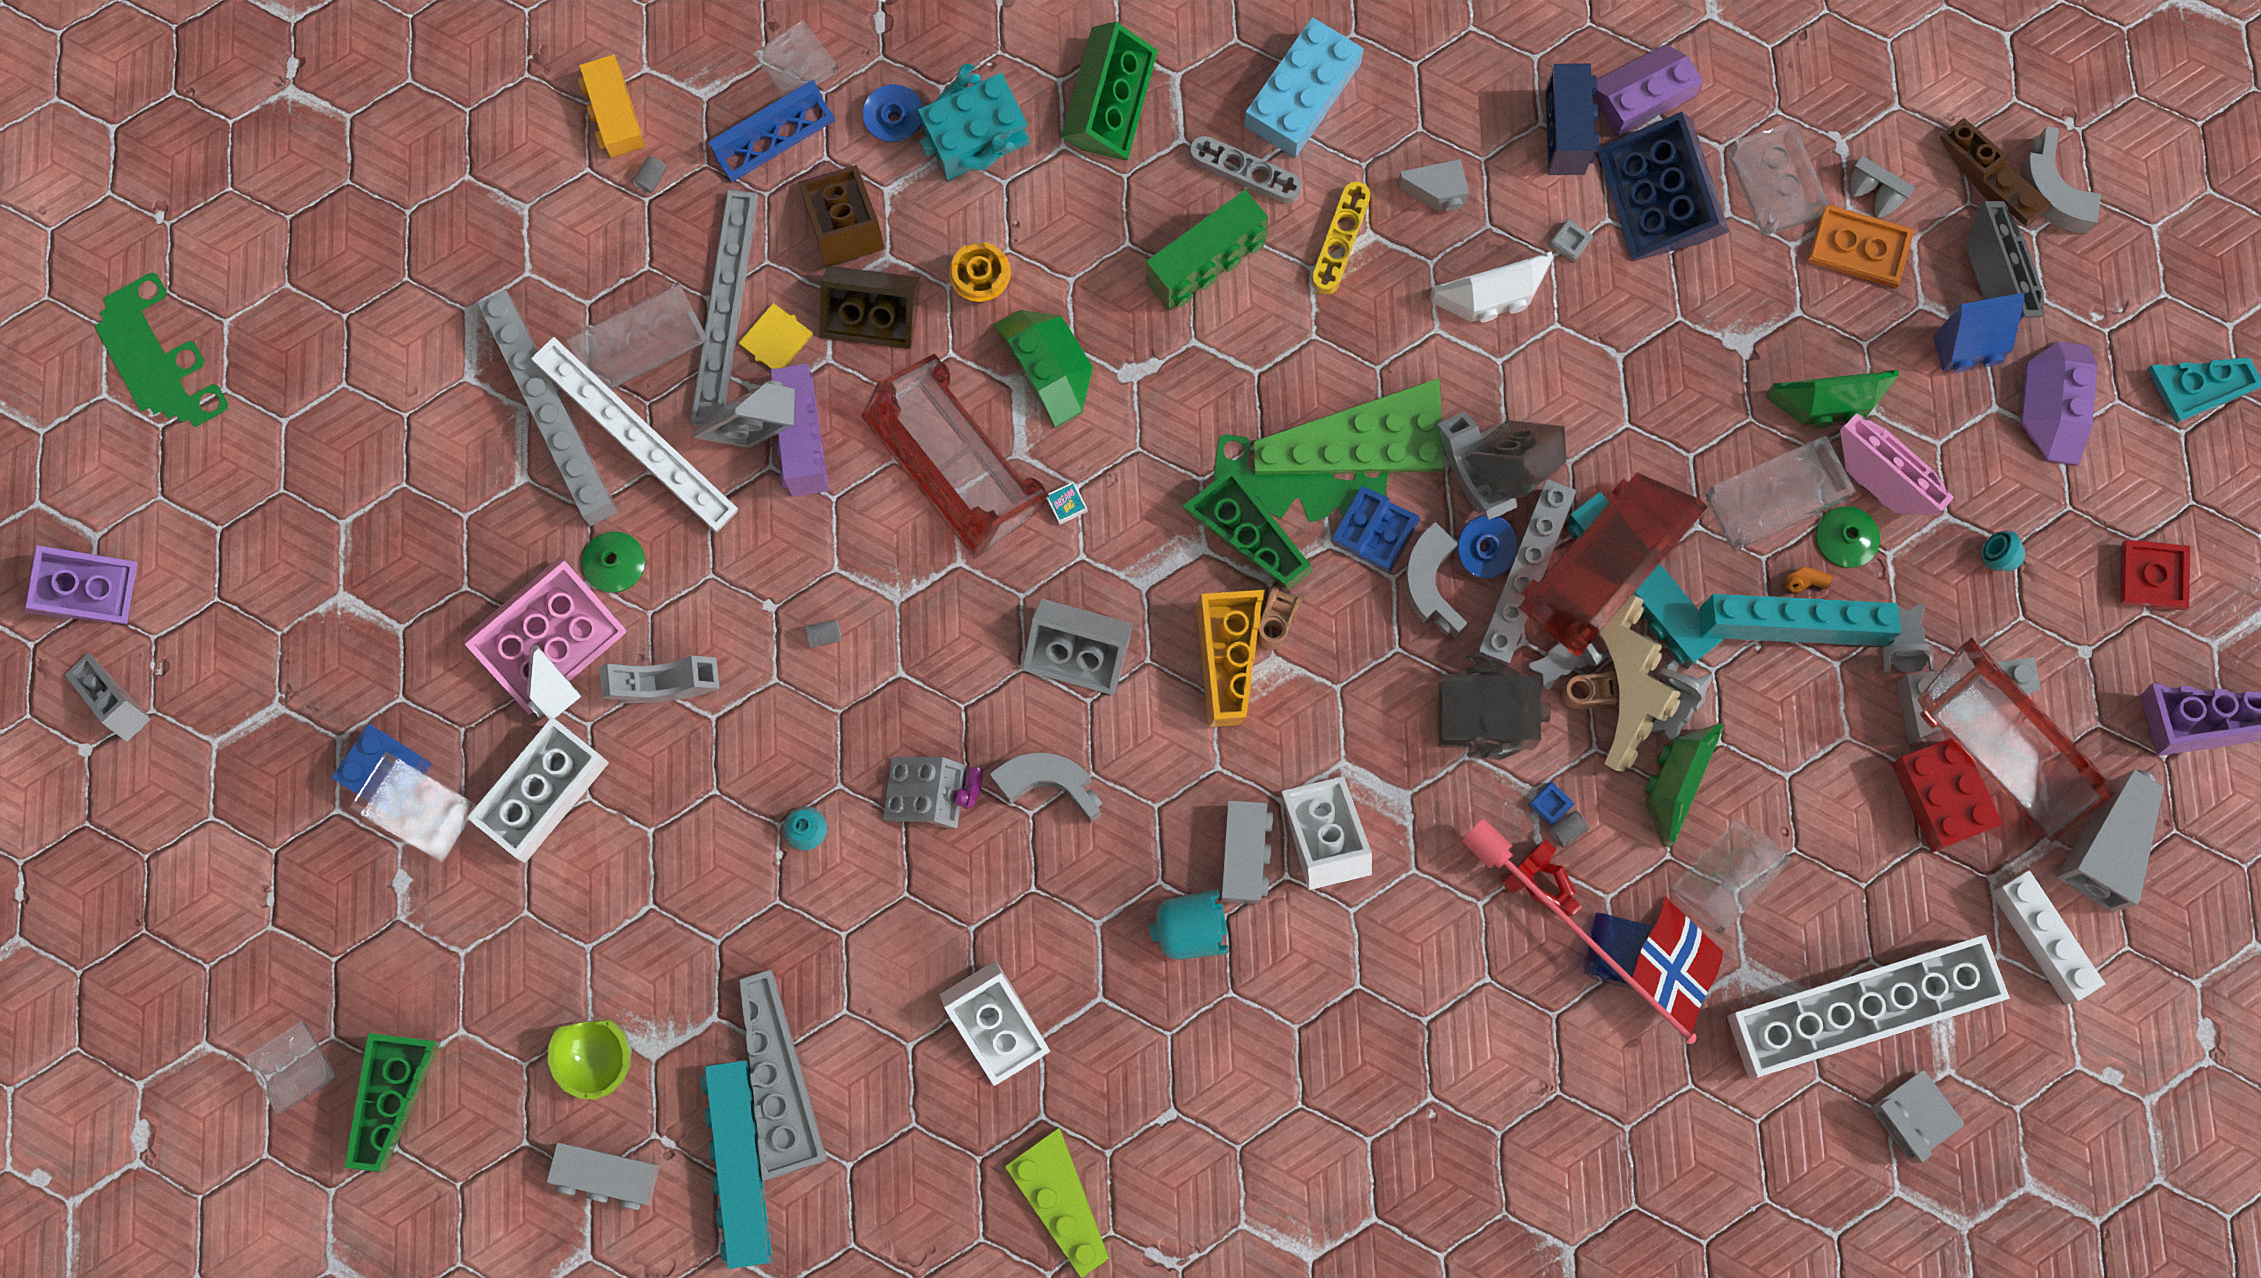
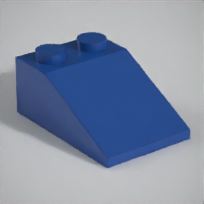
(1979, 333)

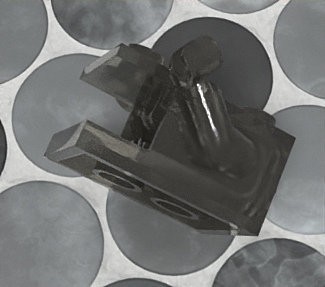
(1490, 711)

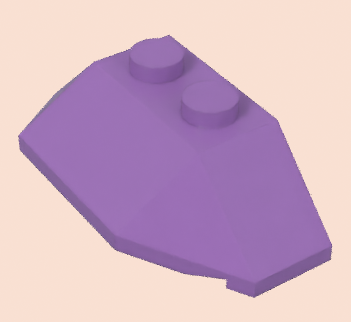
(2060, 401)

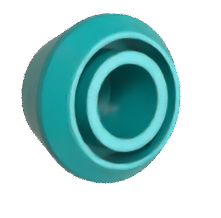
(2003, 551)
(803, 837)

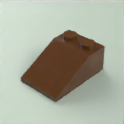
(841, 215)

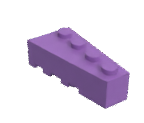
(801, 444)
(2200, 719)

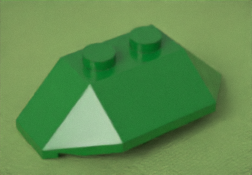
(1049, 361)
(1831, 398)
(1678, 780)

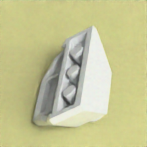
(1494, 290)

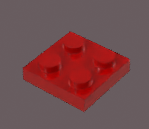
(2155, 574)

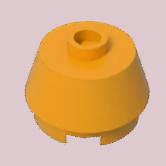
(979, 272)

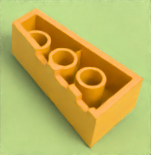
(1228, 647)

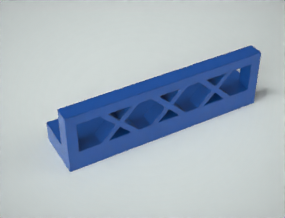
(769, 120)

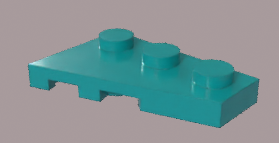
(2200, 387)

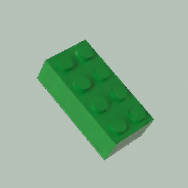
(1207, 251)

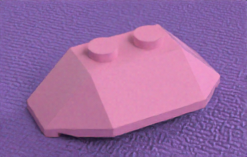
(1891, 470)

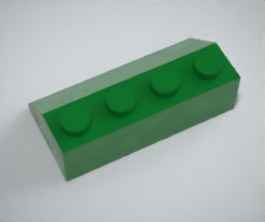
(1109, 91)

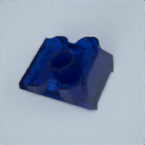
(1621, 941)

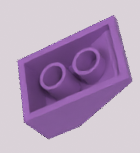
(80, 586)

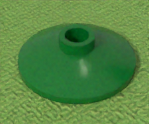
(1841, 549)
(623, 572)

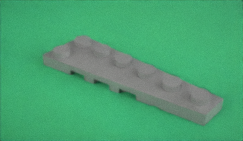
(782, 1107)

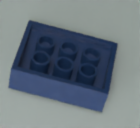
(1662, 188)

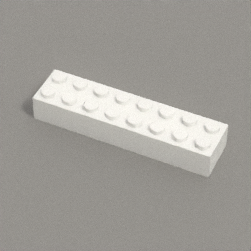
(1867, 1007)

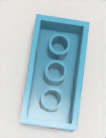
(1303, 87)

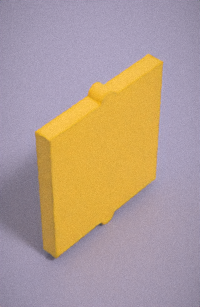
(775, 338)

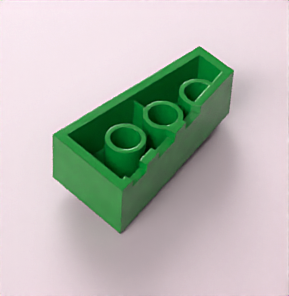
(1244, 524)

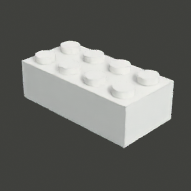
(538, 790)

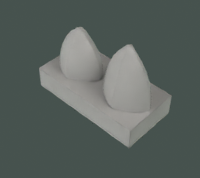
(1892, 191)

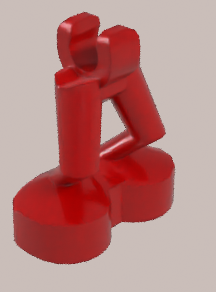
(1538, 861)

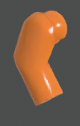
(1804, 577)

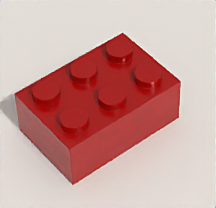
(1946, 794)

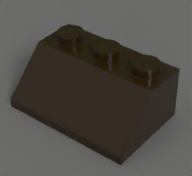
(868, 306)

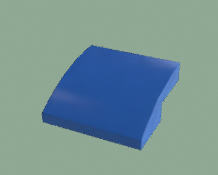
(1376, 529)

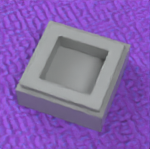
(1571, 240)

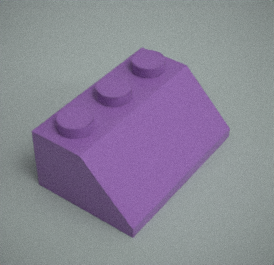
(1646, 88)

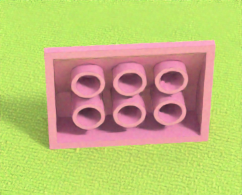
(555, 614)

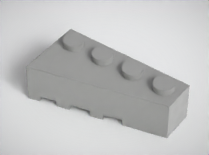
(1911, 687)

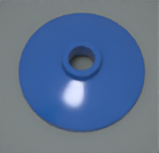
(889, 101)
(1499, 551)

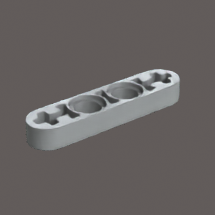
(1243, 174)

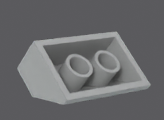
(751, 416)
(1077, 646)

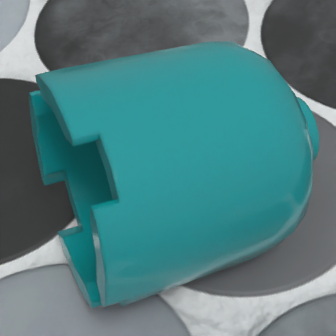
(1190, 926)

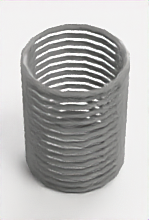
(655, 181)
(816, 629)
(1570, 829)

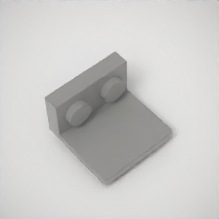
(924, 790)
(1917, 1117)

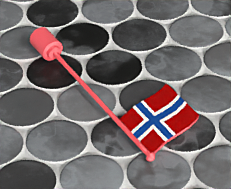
(1672, 965)

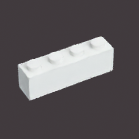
(2047, 938)

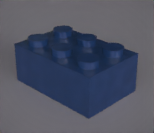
(1571, 119)

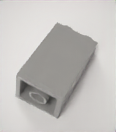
(2116, 843)

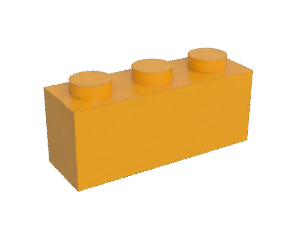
(610, 106)

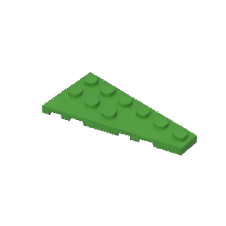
(1374, 437)

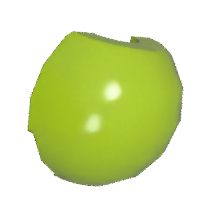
(589, 1058)

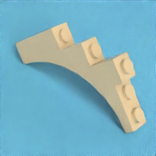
(1639, 694)

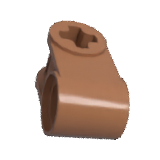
(1278, 613)
(1599, 691)

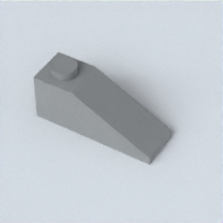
(107, 698)

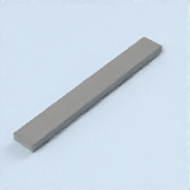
(724, 305)

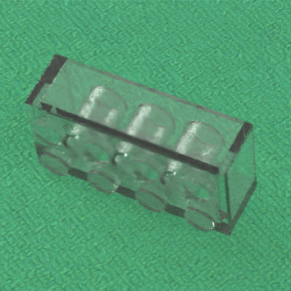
(1779, 493)

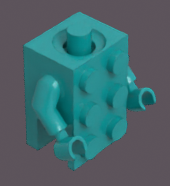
(972, 124)

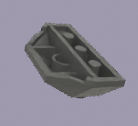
(2003, 259)

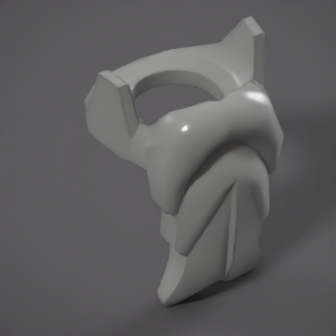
(1909, 648)
(1562, 661)
(1691, 699)

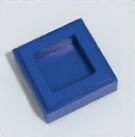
(1551, 804)

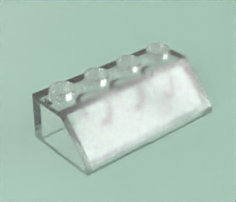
(639, 337)

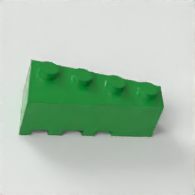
(385, 1097)

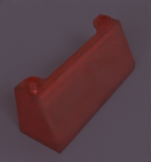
(1610, 560)

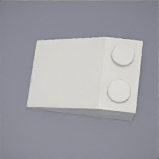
(1327, 833)
(994, 1023)

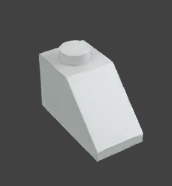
(547, 686)

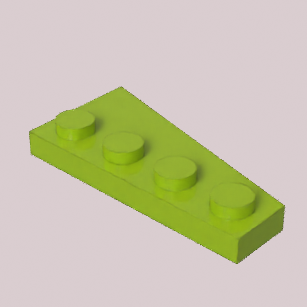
(1055, 1192)

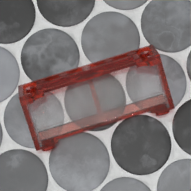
(950, 456)
(2014, 742)

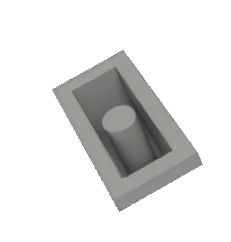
(1437, 185)

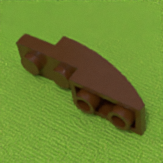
(1988, 171)

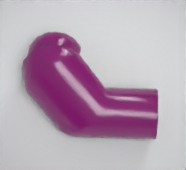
(968, 796)

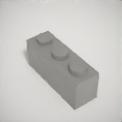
(1246, 852)
(603, 1175)

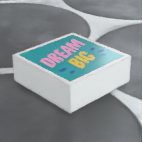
(1066, 503)

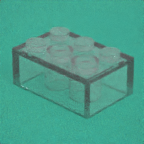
(1778, 178)
(413, 806)

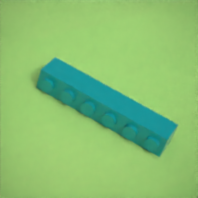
(1665, 604)
(1799, 620)
(737, 1164)

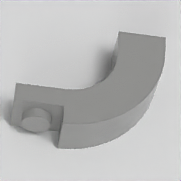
(2069, 207)
(1457, 437)
(1420, 585)
(660, 683)
(1047, 769)

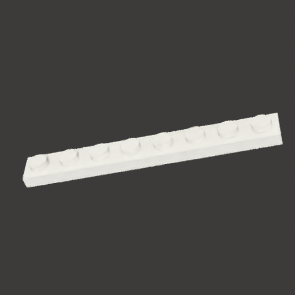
(634, 434)

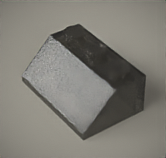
(1518, 456)

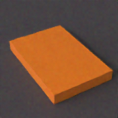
(1861, 246)

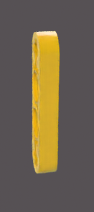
(1339, 237)

